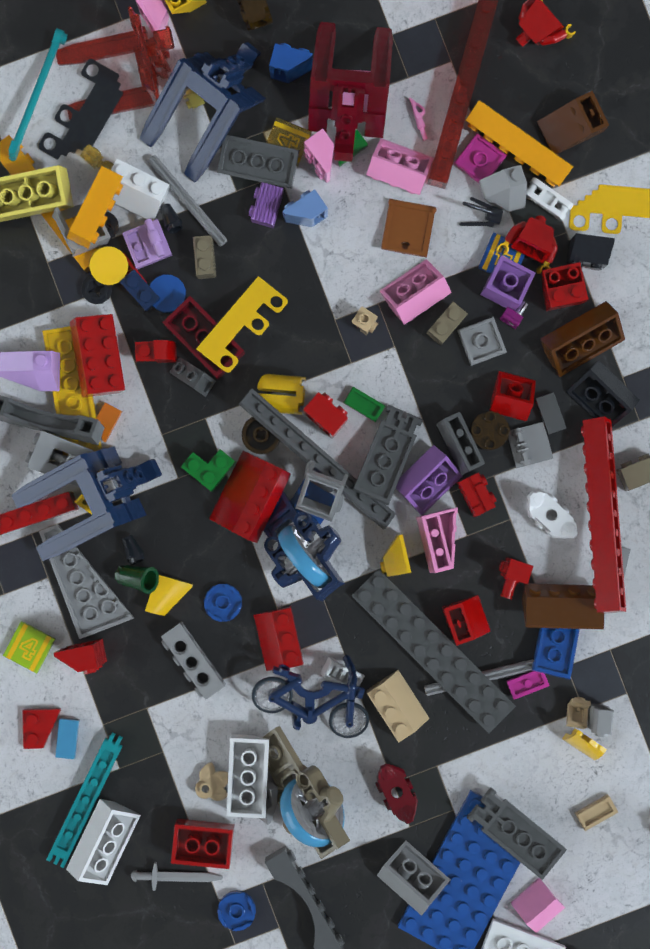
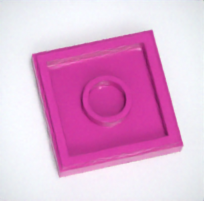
(480, 158)

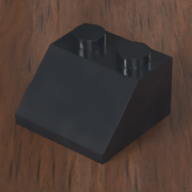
(590, 251)

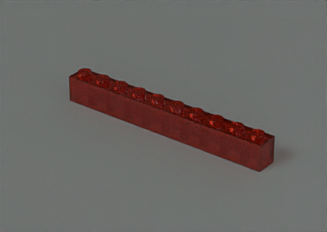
(462, 93)

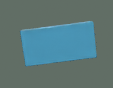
(67, 738)

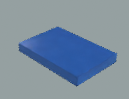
(555, 651)

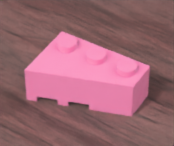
(438, 538)

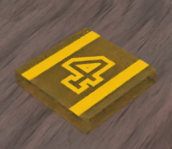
(289, 136)

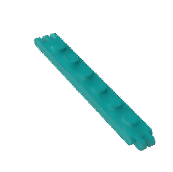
(85, 800)

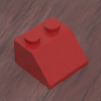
(513, 396)

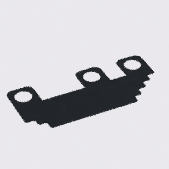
(93, 115)

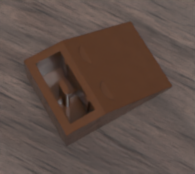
(573, 123)

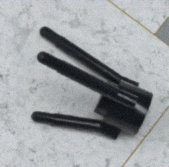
(492, 213)

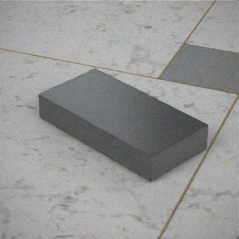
(550, 413)

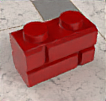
(476, 494)

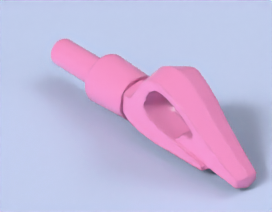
(418, 116)

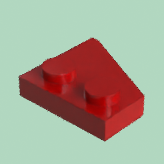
(38, 726)

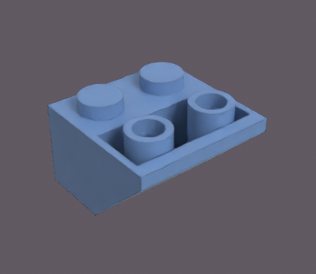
(306, 211)

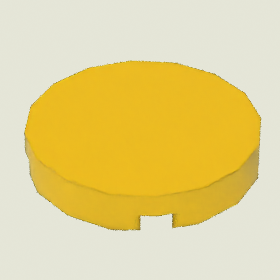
(108, 265)

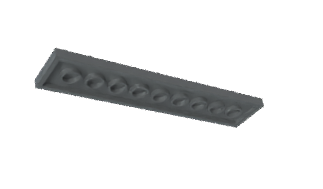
(433, 651)

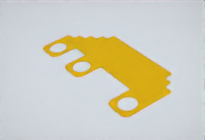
(612, 203)

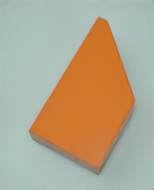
(108, 417)

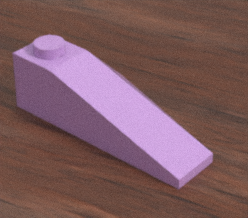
(32, 369)

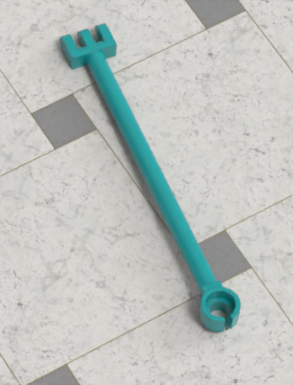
(59, 38)

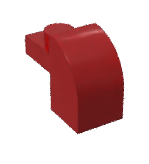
(157, 350)

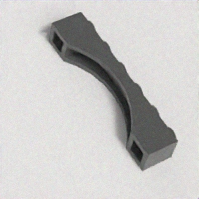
(69, 426)
(284, 869)

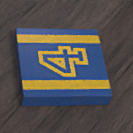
(491, 257)

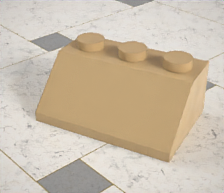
(397, 705)

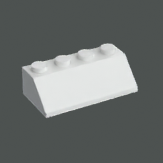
(247, 776)
(102, 842)

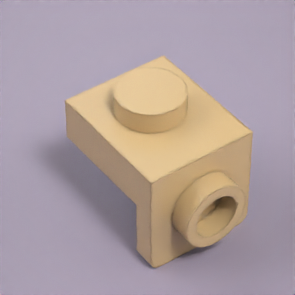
(365, 320)
(577, 713)

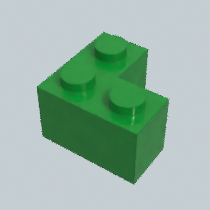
(209, 473)

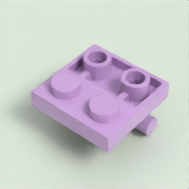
(147, 243)

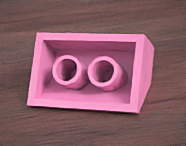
(399, 166)
(415, 291)

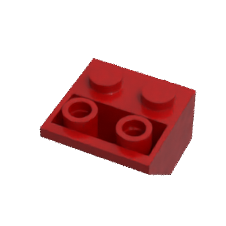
(564, 286)
(466, 620)

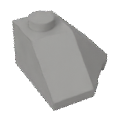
(506, 188)

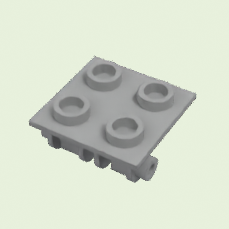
(530, 445)

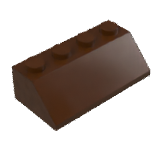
(583, 338)
(560, 606)

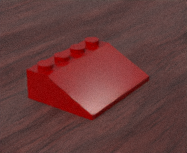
(250, 496)

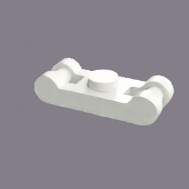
(548, 199)

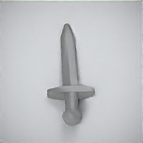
(173, 876)

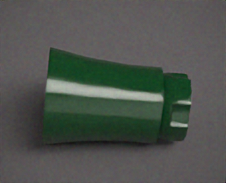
(139, 578)

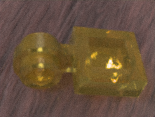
(94, 158)

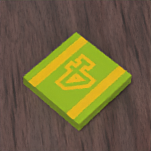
(29, 647)

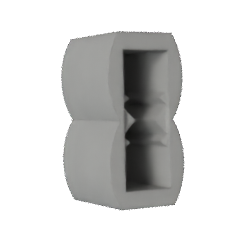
(600, 720)

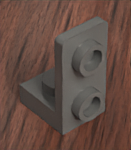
(192, 376)

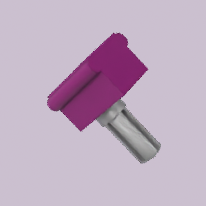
(512, 317)

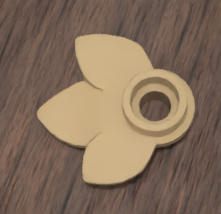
(214, 780)

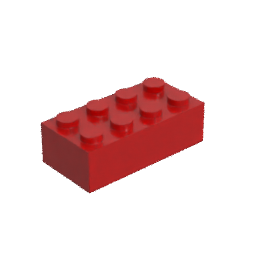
(97, 355)

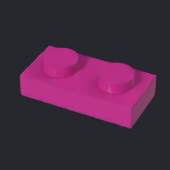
(527, 684)

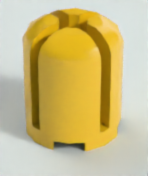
(283, 384)

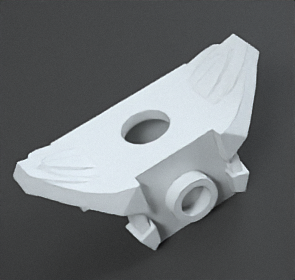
(564, 524)

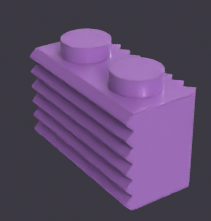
(267, 204)

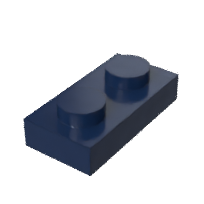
(140, 290)

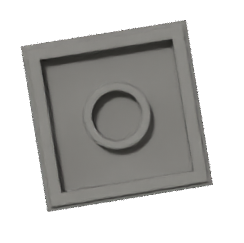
(482, 341)

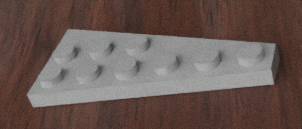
(86, 594)

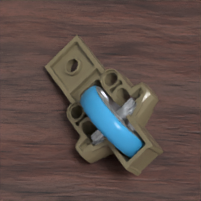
(309, 787)

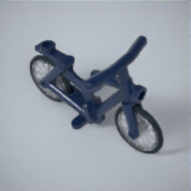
(345, 720)

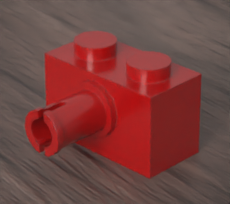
(513, 572)

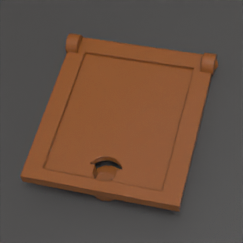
(408, 224)

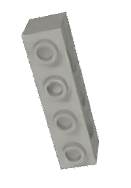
(181, 633)

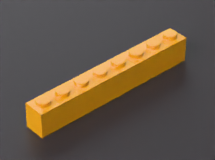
(24, 164)

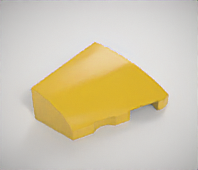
(166, 595)
(584, 744)

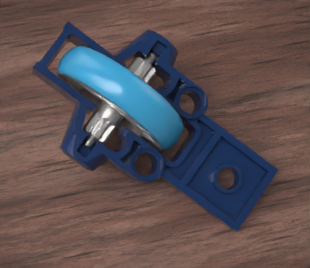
(307, 558)

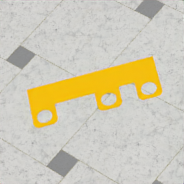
(240, 314)

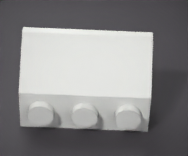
(141, 192)

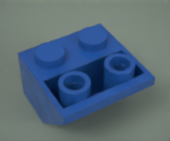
(289, 62)

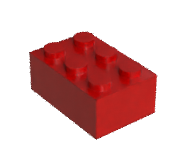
(325, 414)
(202, 843)

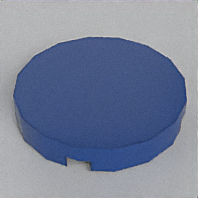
(170, 291)
(223, 602)
(236, 910)

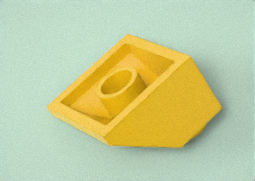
(395, 558)

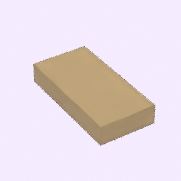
(596, 812)

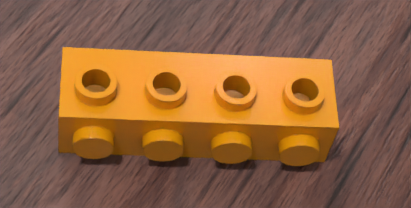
(95, 207)

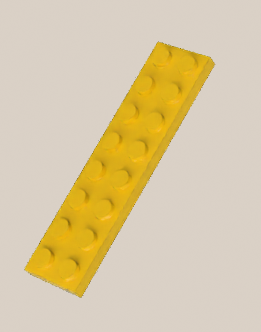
(69, 398)

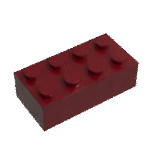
(191, 326)

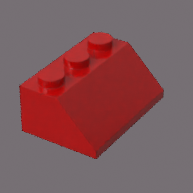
(278, 638)
(83, 656)

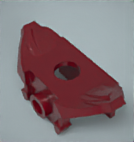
(404, 806)

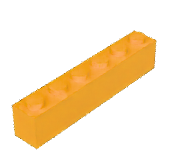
(519, 143)

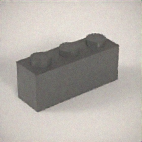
(460, 443)

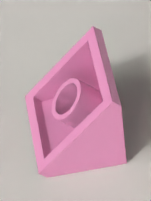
(537, 905)

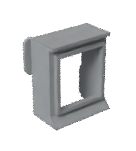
(76, 249)
(316, 508)

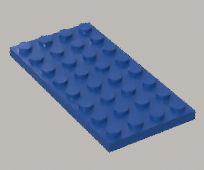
(478, 877)

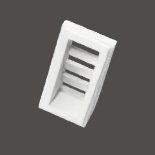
(325, 672)

